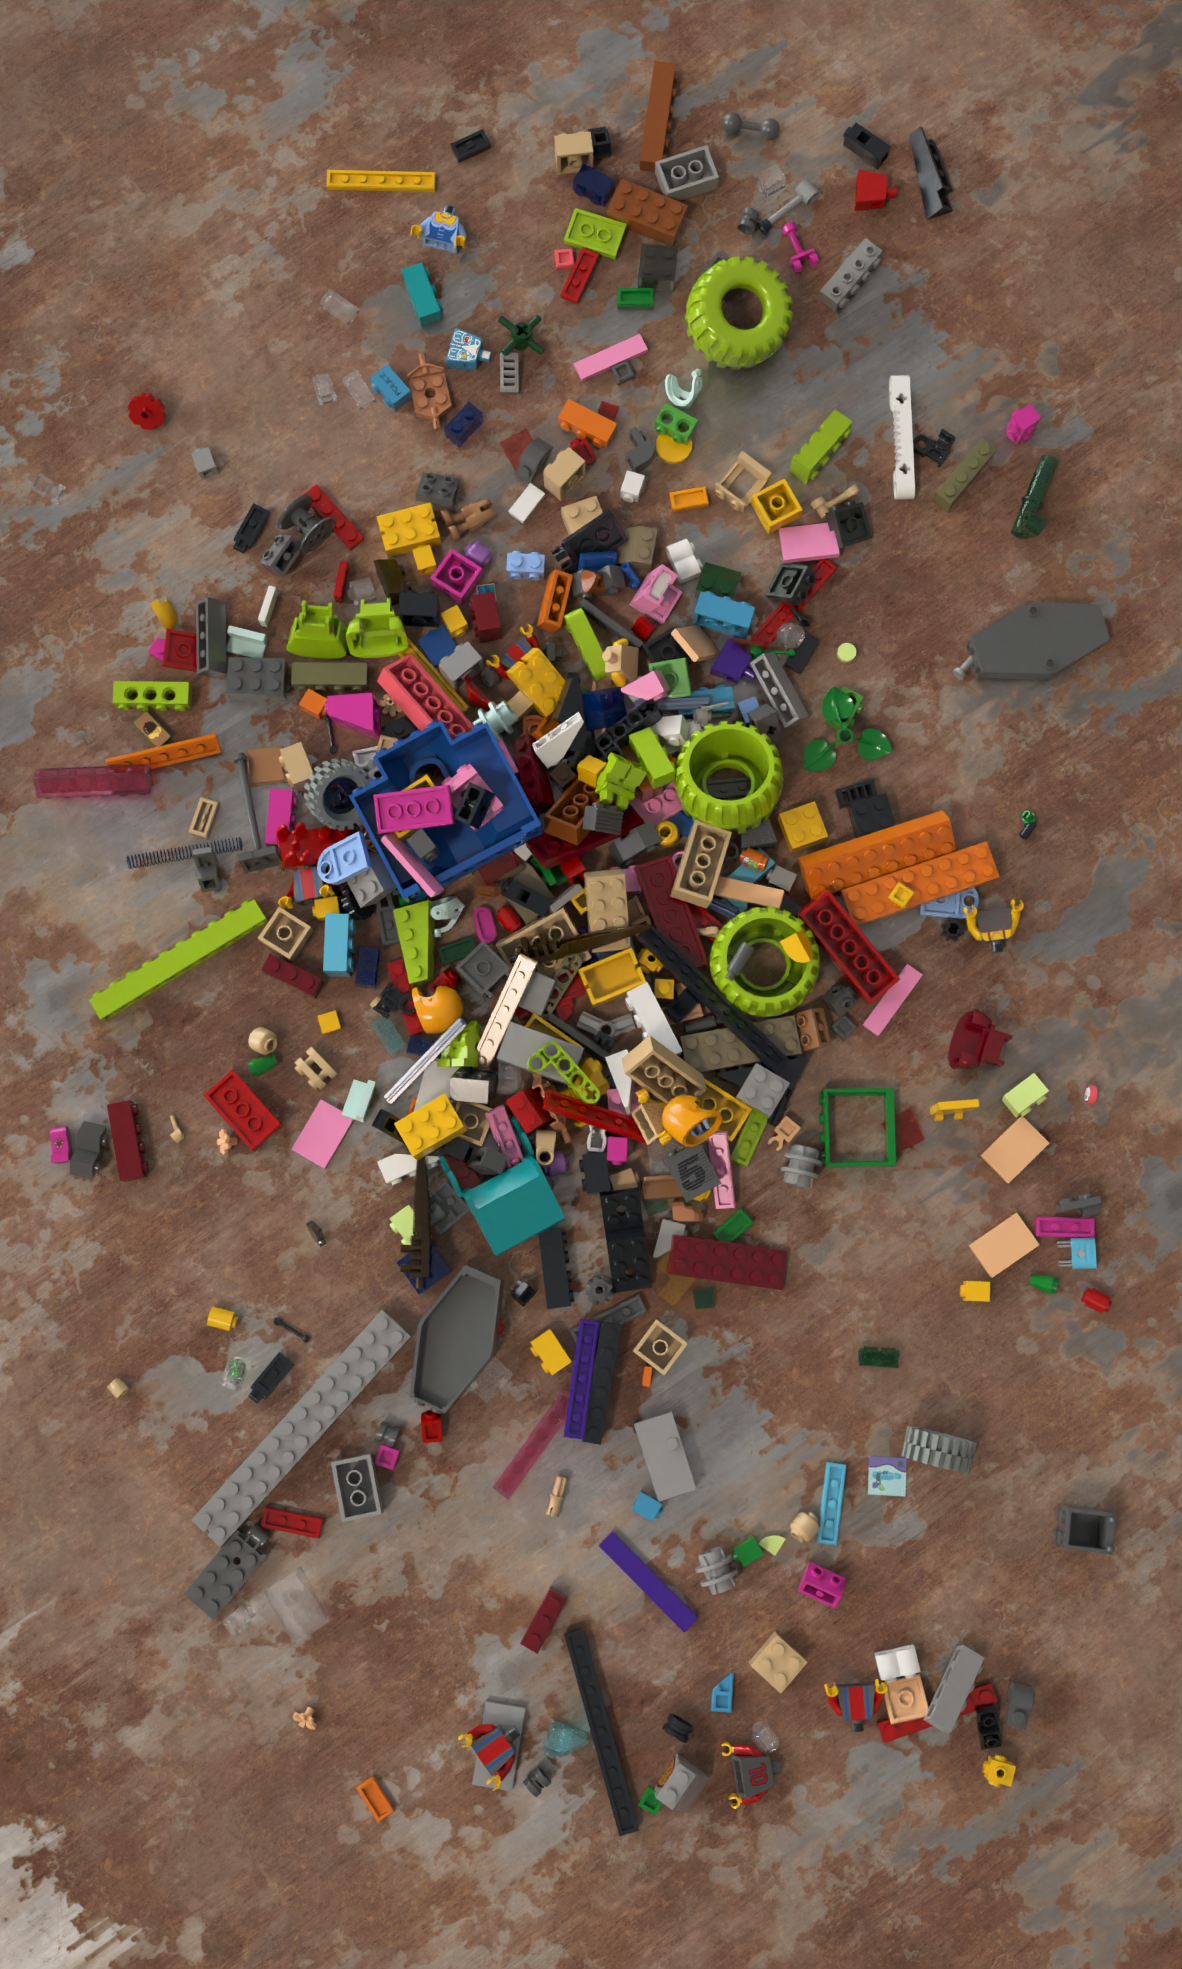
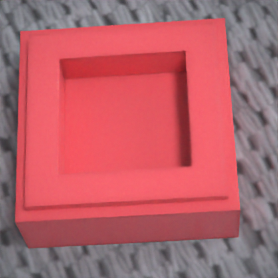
(564, 259)

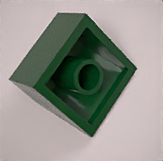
(717, 580)

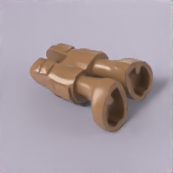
(473, 513)

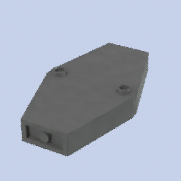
(1038, 641)
(456, 1339)

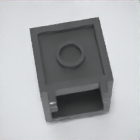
(483, 971)
(1085, 1529)

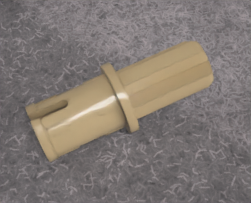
(557, 1496)

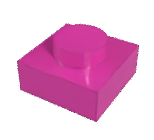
(157, 649)
(387, 1457)

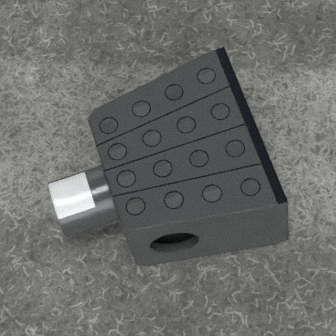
(760, 837)

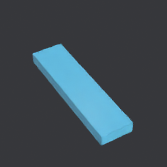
(831, 1503)

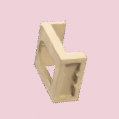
(754, 468)

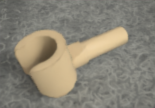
(177, 1135)

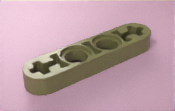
(562, 986)

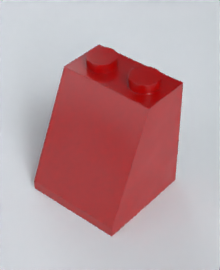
(528, 1110)

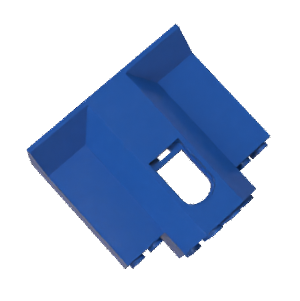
(459, 844)

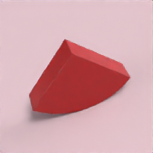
(564, 1010)

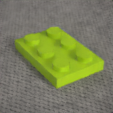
(595, 233)

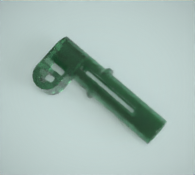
(1028, 522)

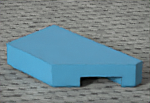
(722, 1695)

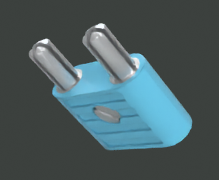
(1082, 1253)

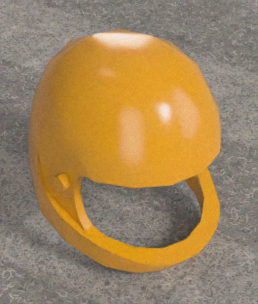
(438, 1011)
(683, 1115)

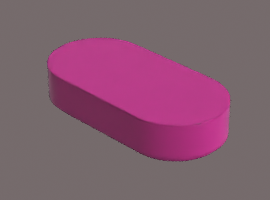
(485, 925)

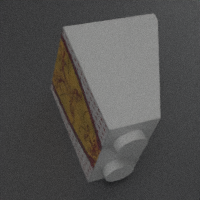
(680, 1784)

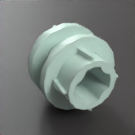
(498, 718)

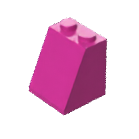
(356, 713)

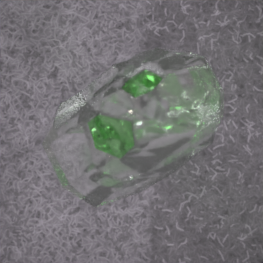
(234, 1374)

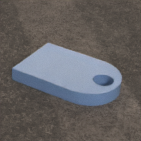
(345, 859)
(951, 906)

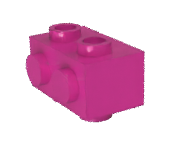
(1023, 424)
(825, 1585)

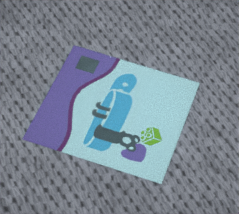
(887, 1476)

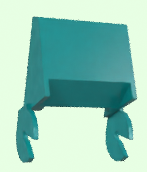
(512, 1204)

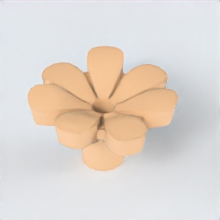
(392, 708)
(225, 1141)
(305, 1718)

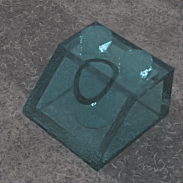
(563, 1739)

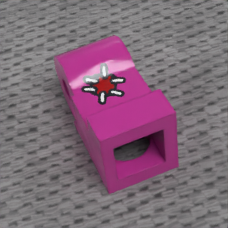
(61, 1145)

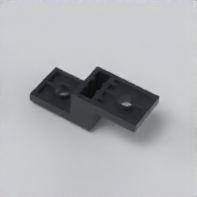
(625, 1240)

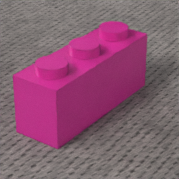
(280, 812)

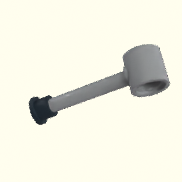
(805, 192)

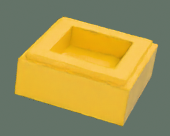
(901, 895)
(329, 1022)

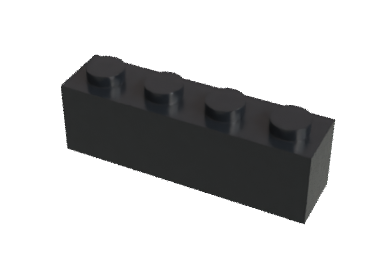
(554, 1268)

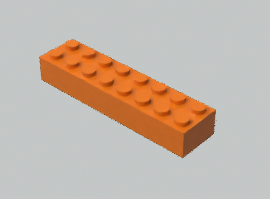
(877, 854)
(929, 881)

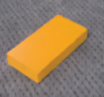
(688, 499)

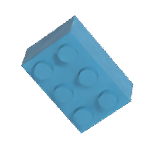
(723, 614)

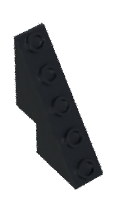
(568, 704)
(790, 1072)

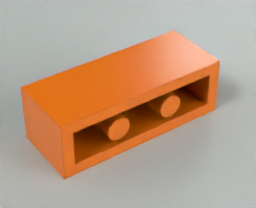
(587, 424)
(554, 601)

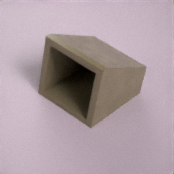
(526, 875)

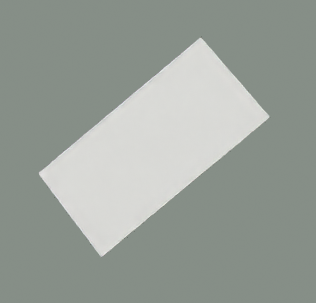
(434, 1084)

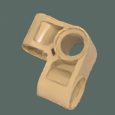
(545, 1145)

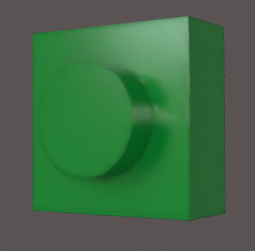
(649, 1801)

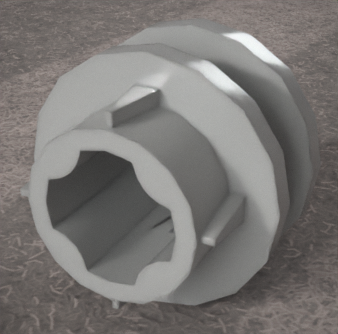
(801, 1166)
(716, 1570)

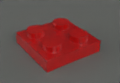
(180, 650)

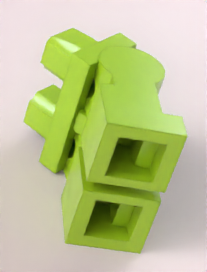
(619, 781)
(462, 1049)

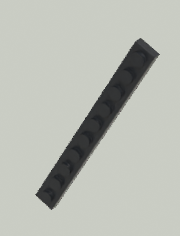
(712, 998)
(601, 1732)

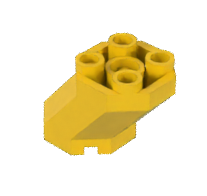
(593, 1071)

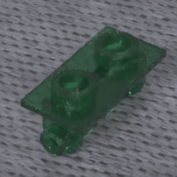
(872, 1357)

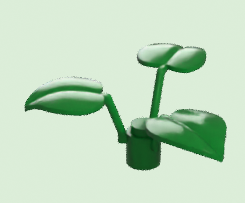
(835, 706)

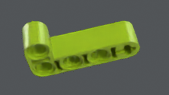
(587, 643)
(565, 1075)

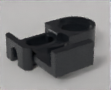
(935, 451)
(391, 999)

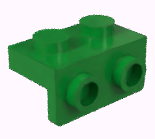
(552, 877)

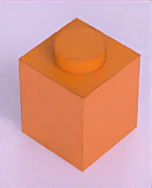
(313, 704)

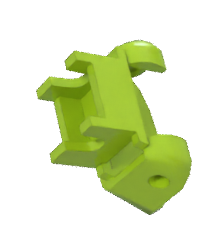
(381, 632)
(312, 633)

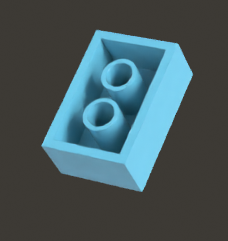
(339, 945)

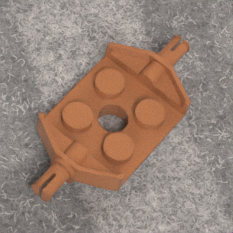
(429, 378)
(562, 1123)

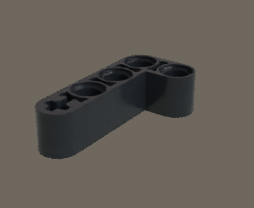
(652, 714)

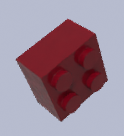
(487, 621)

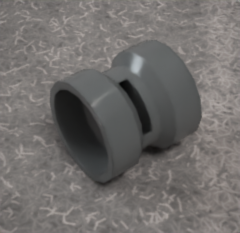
(748, 219)
(388, 1434)
(537, 1781)

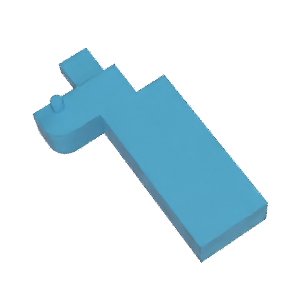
(747, 875)

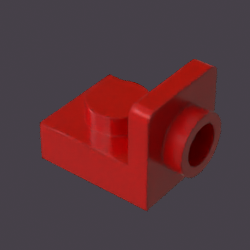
(583, 449)
(447, 978)
(431, 1427)

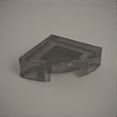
(316, 1233)

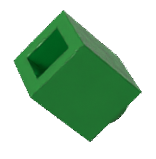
(747, 1551)

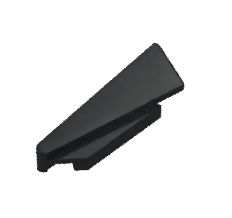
(931, 175)

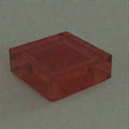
(608, 410)

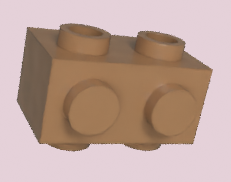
(812, 1029)

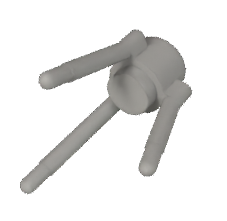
(703, 716)

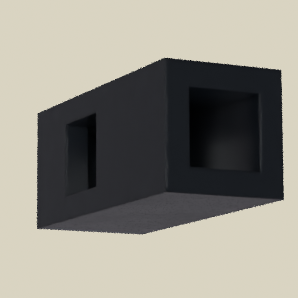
(866, 145)
(525, 896)
(457, 1149)

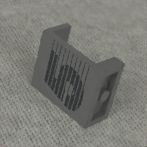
(691, 1171)

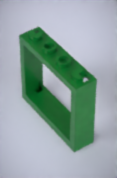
(889, 1119)

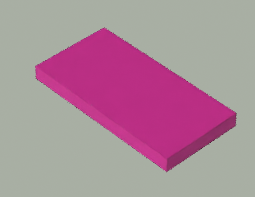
(414, 809)

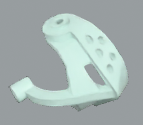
(675, 392)
(445, 909)

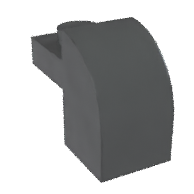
(643, 453)
(532, 458)
(207, 869)
(1020, 1703)

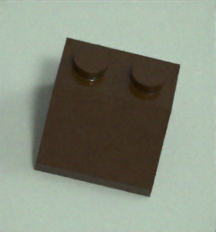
(391, 578)

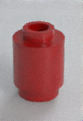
(509, 919)
(1096, 1300)

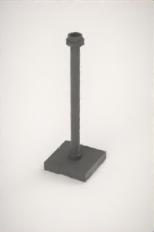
(261, 857)

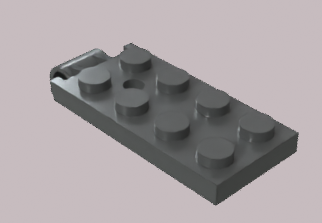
(224, 1577)

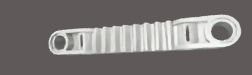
(900, 391)

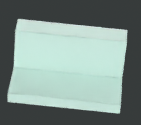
(246, 642)
(359, 1100)

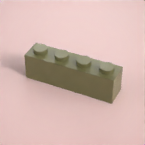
(964, 475)
(330, 676)

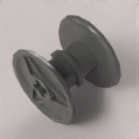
(298, 515)

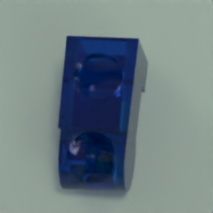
(419, 1046)

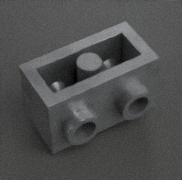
(281, 554)

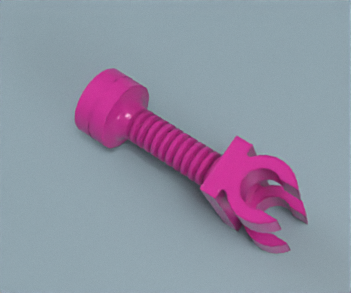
(789, 230)

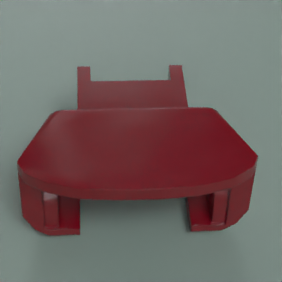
(976, 1042)

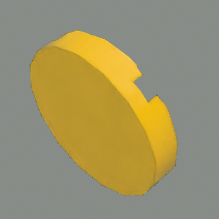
(671, 451)

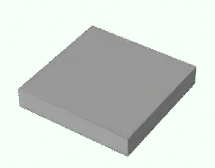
(537, 993)

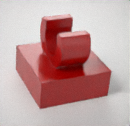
(643, 628)

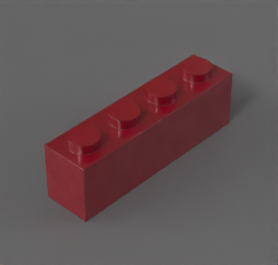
(533, 774)
(127, 1140)

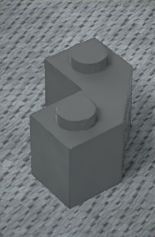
(612, 579)
(640, 840)
(89, 1150)

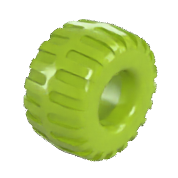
(713, 332)
(732, 748)
(767, 927)

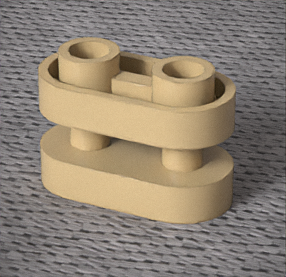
(303, 1067)

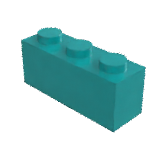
(422, 293)

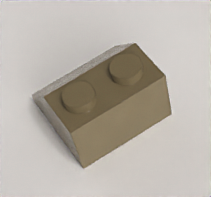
(639, 548)

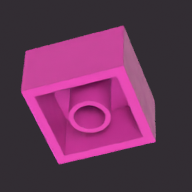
(457, 576)

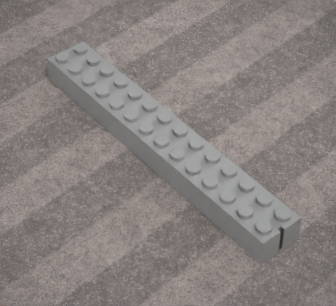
(301, 1428)

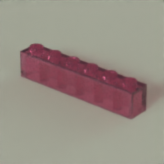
(93, 781)
(533, 1446)

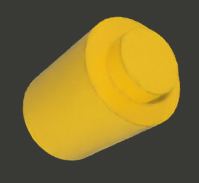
(222, 1319)

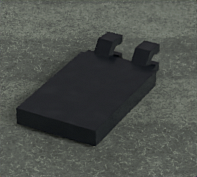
(596, 536)

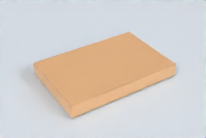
(695, 643)
(1014, 1149)
(1003, 1245)

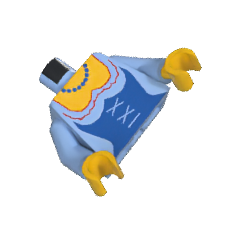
(441, 231)

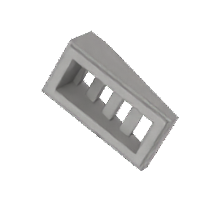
(509, 361)

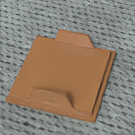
(265, 766)

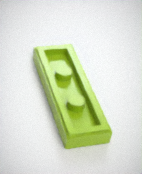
(749, 1138)

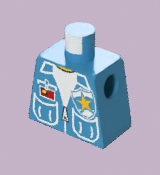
(466, 351)

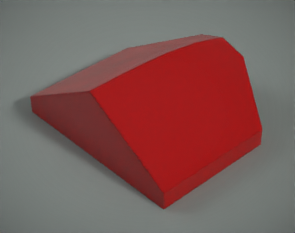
(475, 696)

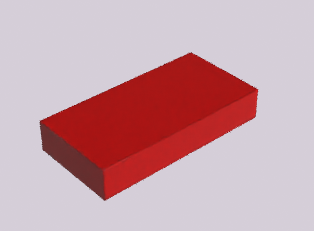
(341, 581)

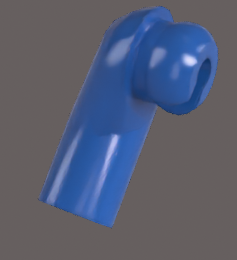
(634, 579)

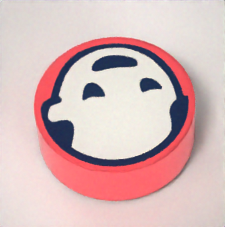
(1090, 1094)

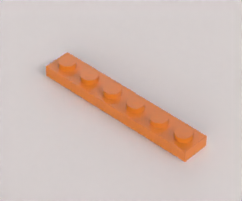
(170, 753)

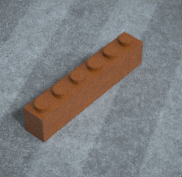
(658, 114)

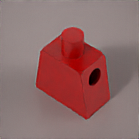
(872, 191)
(573, 871)

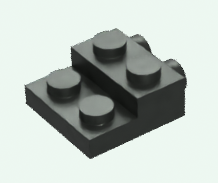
(849, 523)
(791, 584)

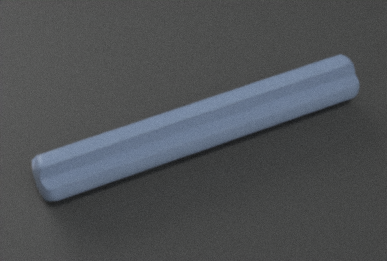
(679, 703)

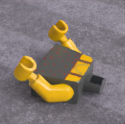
(994, 925)

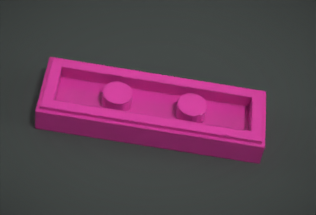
(1064, 1227)

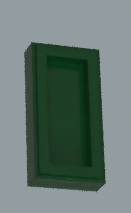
(456, 950)

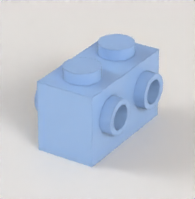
(525, 566)

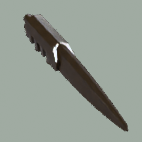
(572, 945)
(421, 1239)

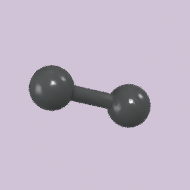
(768, 128)

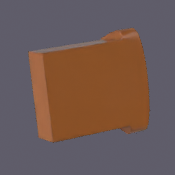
(592, 582)

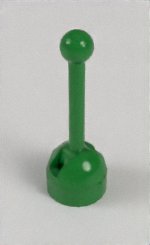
(757, 650)

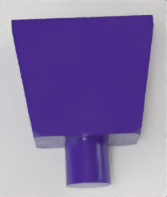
(732, 663)

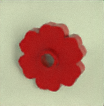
(146, 411)

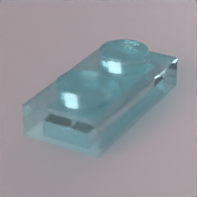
(388, 1035)

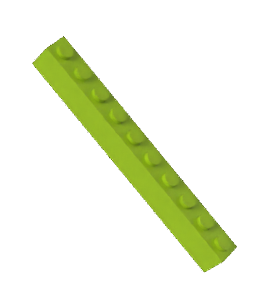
(178, 960)

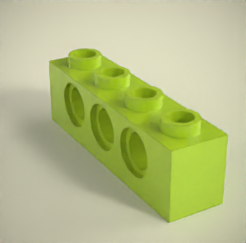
(124, 689)

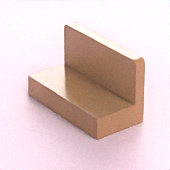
(659, 1188)

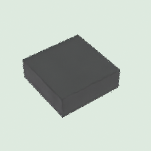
(622, 372)
(843, 1027)

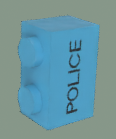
(390, 387)

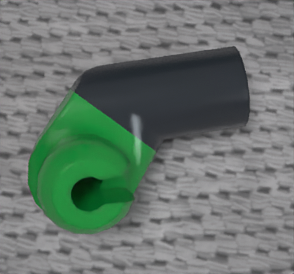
(1029, 824)

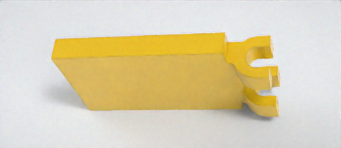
(953, 1107)

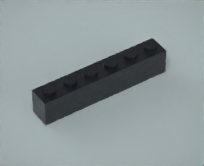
(601, 1381)

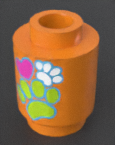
(754, 859)

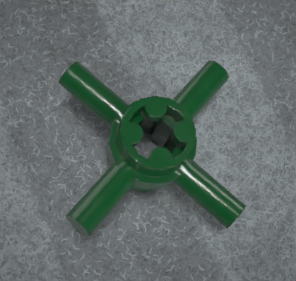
(521, 335)

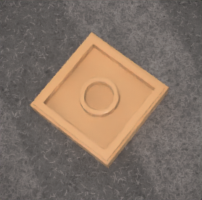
(906, 1700)

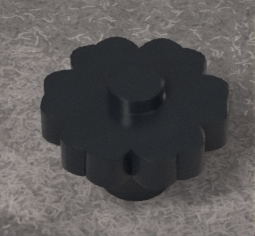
(350, 906)

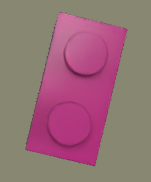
(617, 1149)

